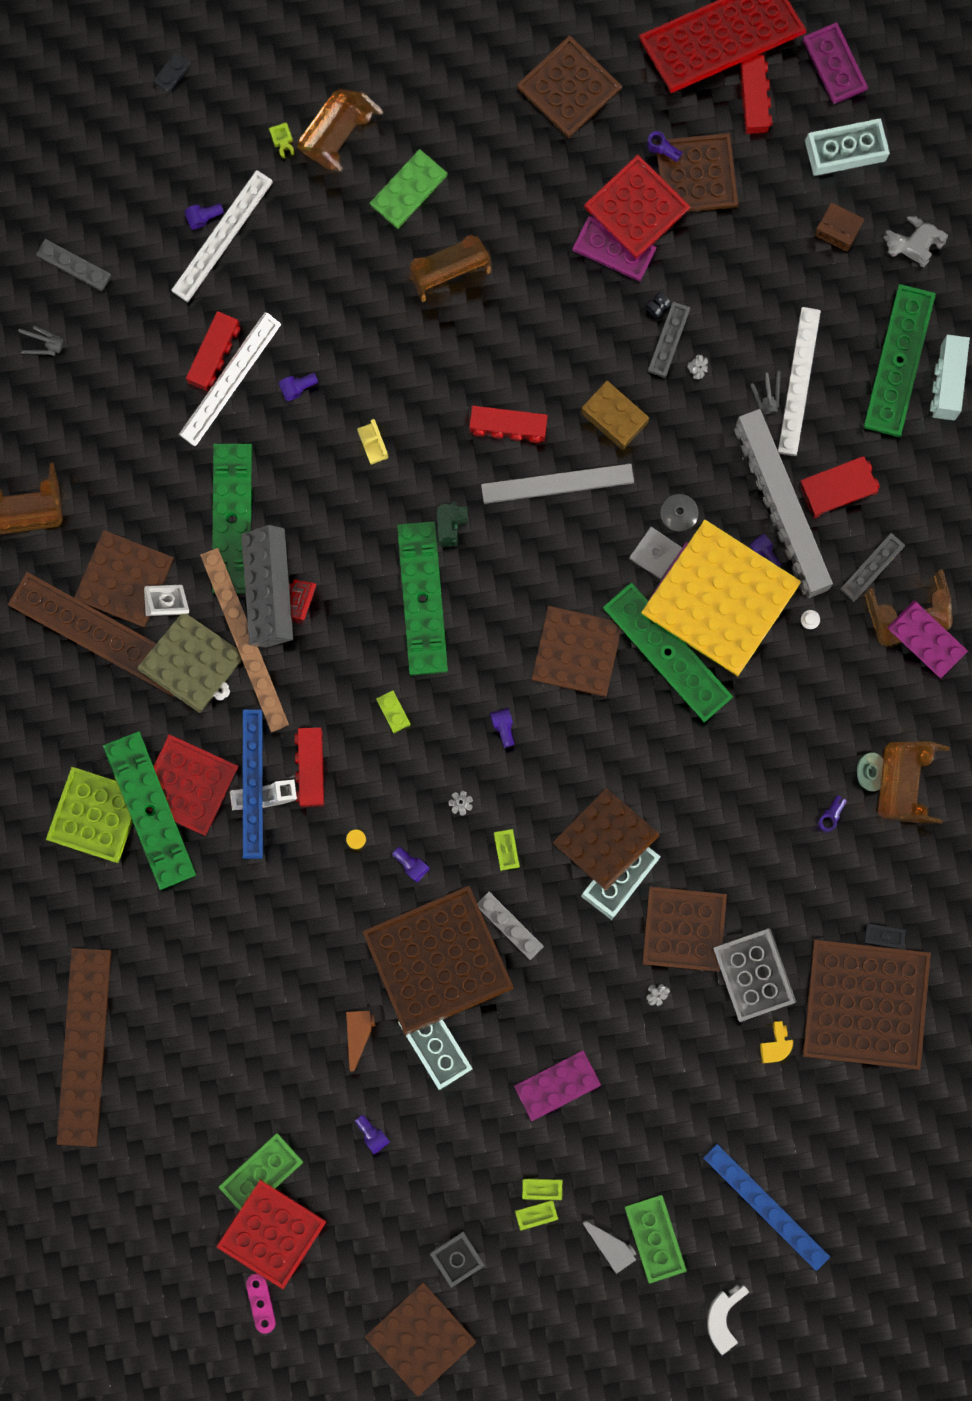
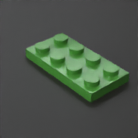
(408, 189)
(270, 1163)
(655, 1239)

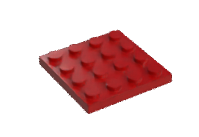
(637, 206)
(193, 783)
(271, 1234)

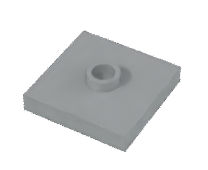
(655, 553)

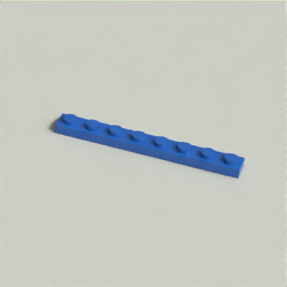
(252, 785)
(766, 1207)

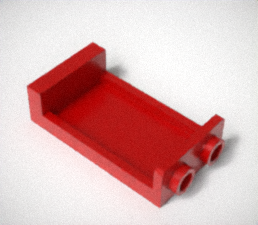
(839, 486)

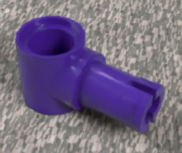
(664, 147)
(198, 216)
(292, 387)
(763, 547)
(502, 722)
(832, 814)
(413, 866)
(373, 1137)

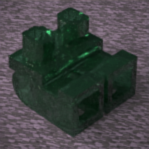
(448, 518)

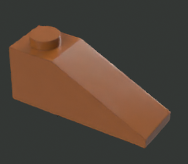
(359, 1029)

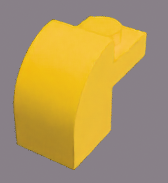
(780, 1048)

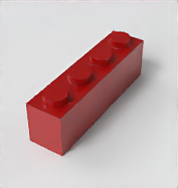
(755, 95)
(212, 351)
(508, 423)
(310, 767)

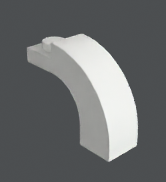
(272, 795)
(717, 1316)

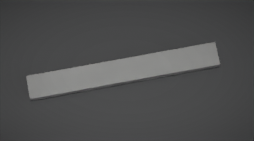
(557, 483)

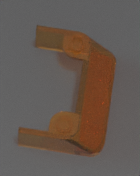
(334, 125)
(449, 264)
(34, 509)
(885, 614)
(901, 780)

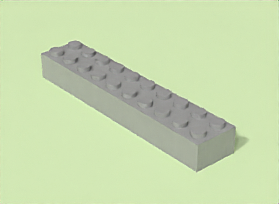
(783, 503)

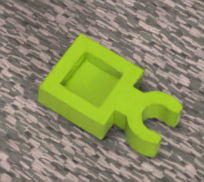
(281, 137)

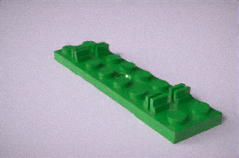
(894, 379)
(232, 498)
(422, 619)
(680, 669)
(155, 830)

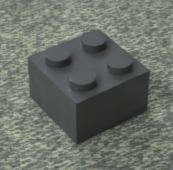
(457, 1259)

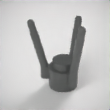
(53, 342)
(768, 405)

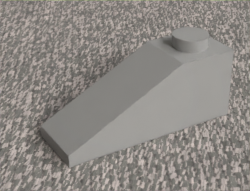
(613, 1249)

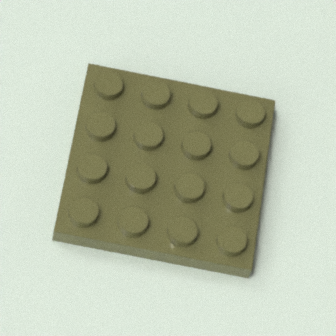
(191, 662)

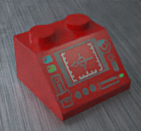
(300, 598)

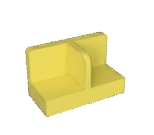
(372, 442)

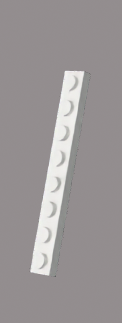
(222, 236)
(229, 379)
(799, 381)

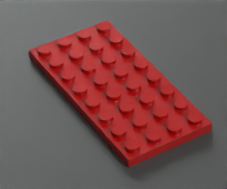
(718, 38)

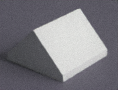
(165, 600)

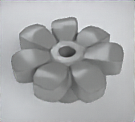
(697, 366)
(461, 807)
(657, 994)

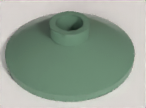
(870, 771)

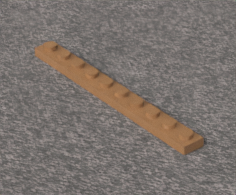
(239, 628)

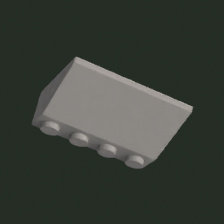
(754, 975)

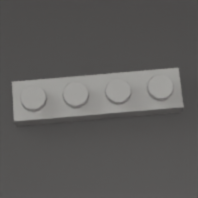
(509, 926)

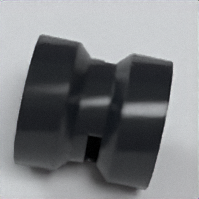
(658, 304)

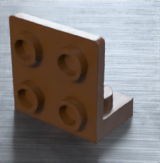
(839, 227)

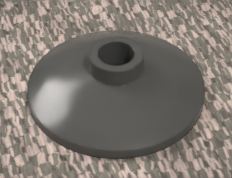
(676, 521)

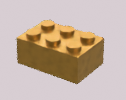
(615, 415)

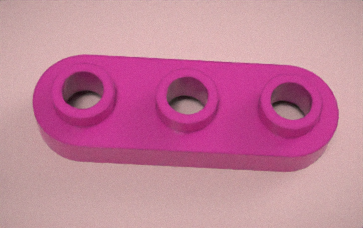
(261, 1313)

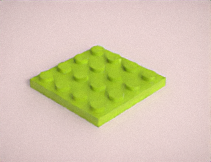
(91, 816)

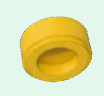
(356, 839)

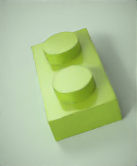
(393, 711)
(506, 850)
(542, 1189)
(536, 1215)

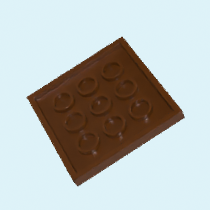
(569, 86)
(703, 172)
(119, 575)
(576, 651)
(606, 839)
(684, 928)
(420, 1339)

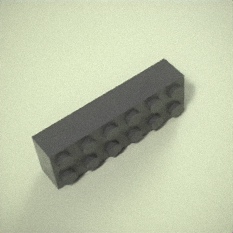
(267, 586)

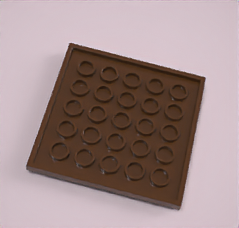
(437, 960)
(866, 1004)

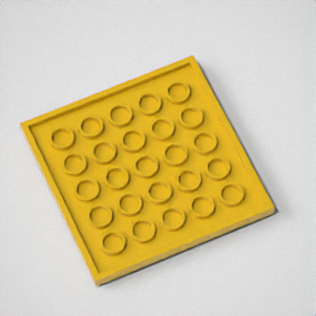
(721, 597)

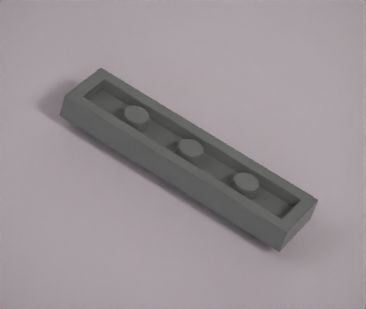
(73, 265)
(669, 339)
(872, 567)

